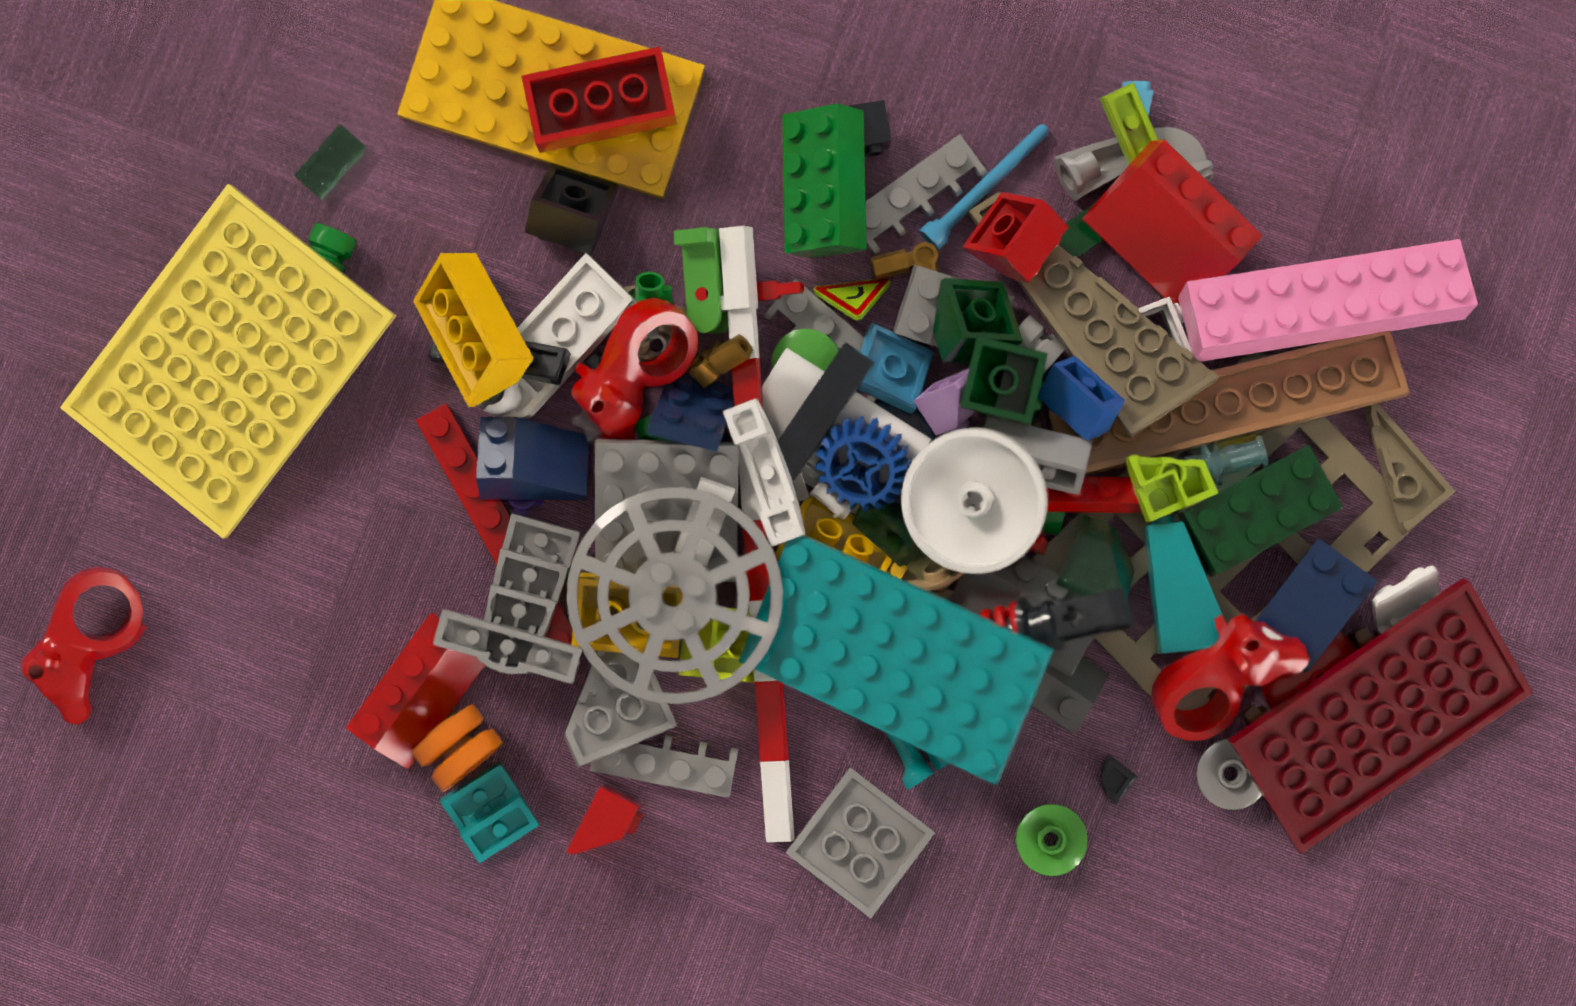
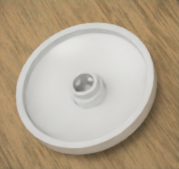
(974, 500)

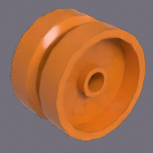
(454, 743)

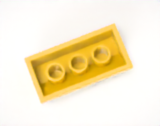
(471, 327)

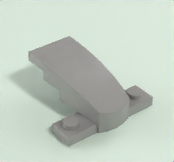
(520, 605)

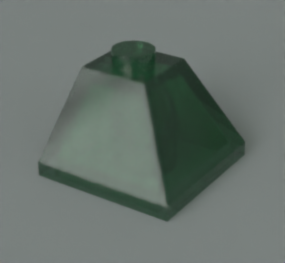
(1095, 560)

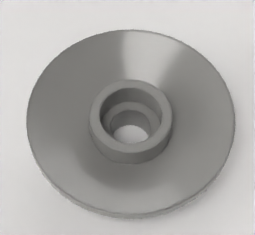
(1215, 787)

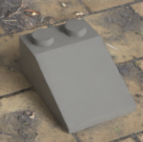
(919, 305)

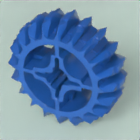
(858, 438)

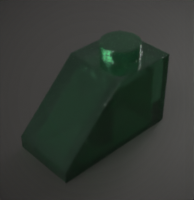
(889, 532)

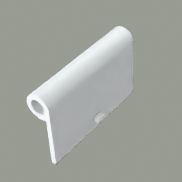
(790, 386)

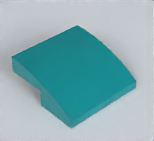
(489, 812)

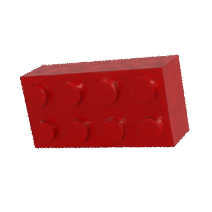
(599, 99)

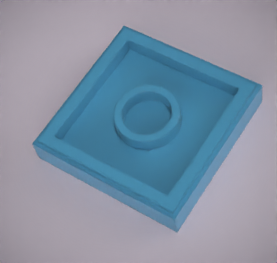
(898, 367)

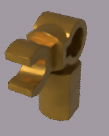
(899, 261)
(719, 359)

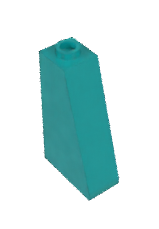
(1178, 589)

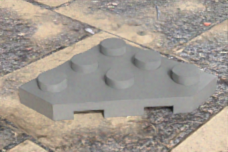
(611, 718)

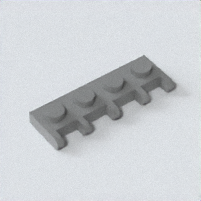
(918, 187)
(810, 312)
(672, 767)

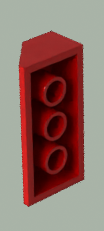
(414, 695)

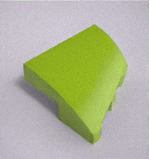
(1168, 484)

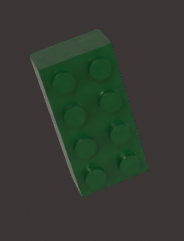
(1260, 511)

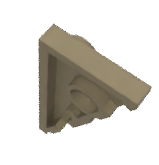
(1410, 478)

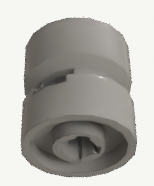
(1034, 338)

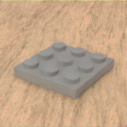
(860, 842)

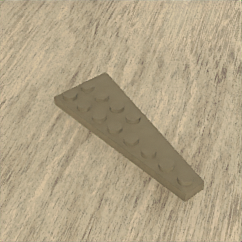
(1112, 338)

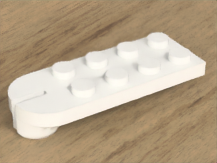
(573, 317)

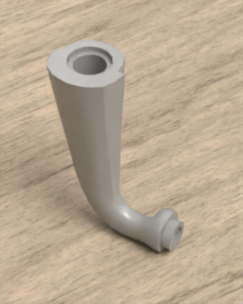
(1103, 161)

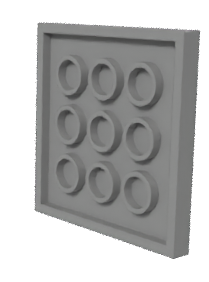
(637, 466)

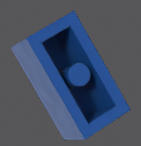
(1080, 398)

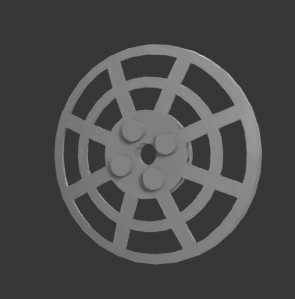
(698, 590)

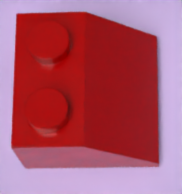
(1016, 236)
(606, 820)

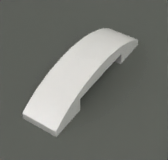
(767, 471)

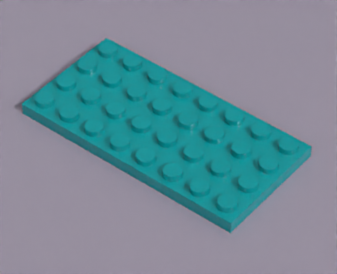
(900, 658)

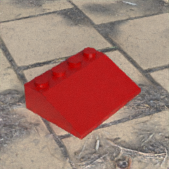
(1170, 222)

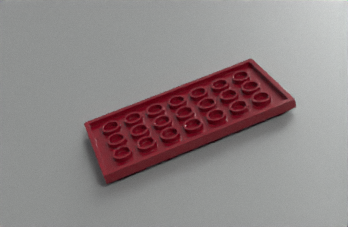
(1381, 715)

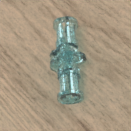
(1232, 458)

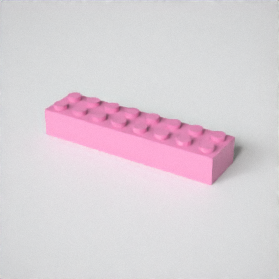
(1327, 300)

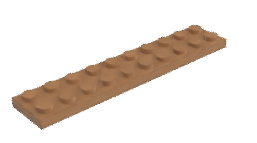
(1261, 398)

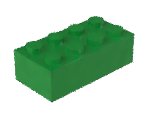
(824, 181)

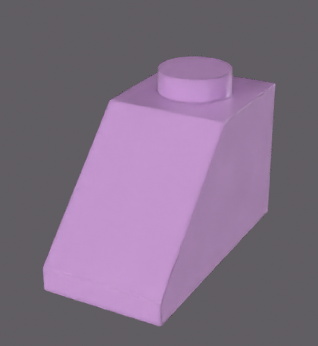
(942, 403)

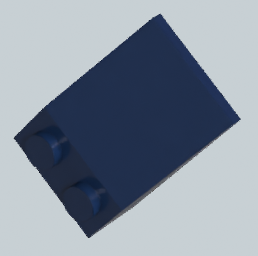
(530, 461)
(1318, 599)

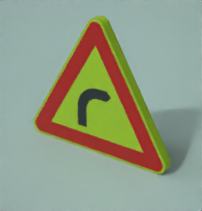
(853, 297)

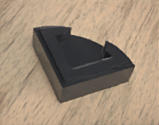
(1115, 779)

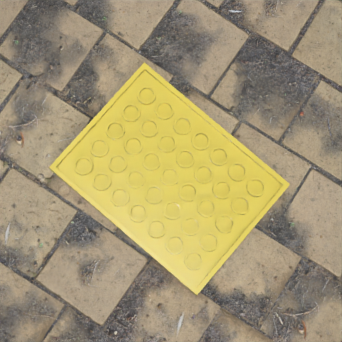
(227, 361)

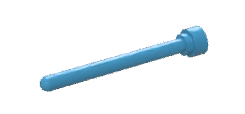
(938, 230)

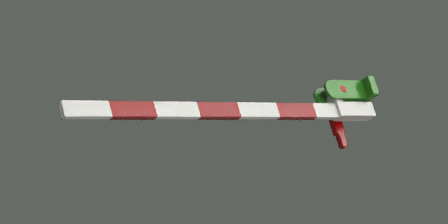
(721, 297)

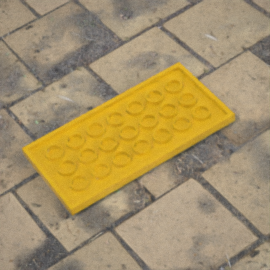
(473, 87)

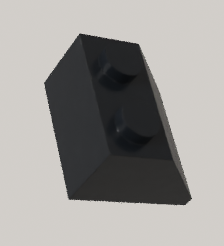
(570, 208)

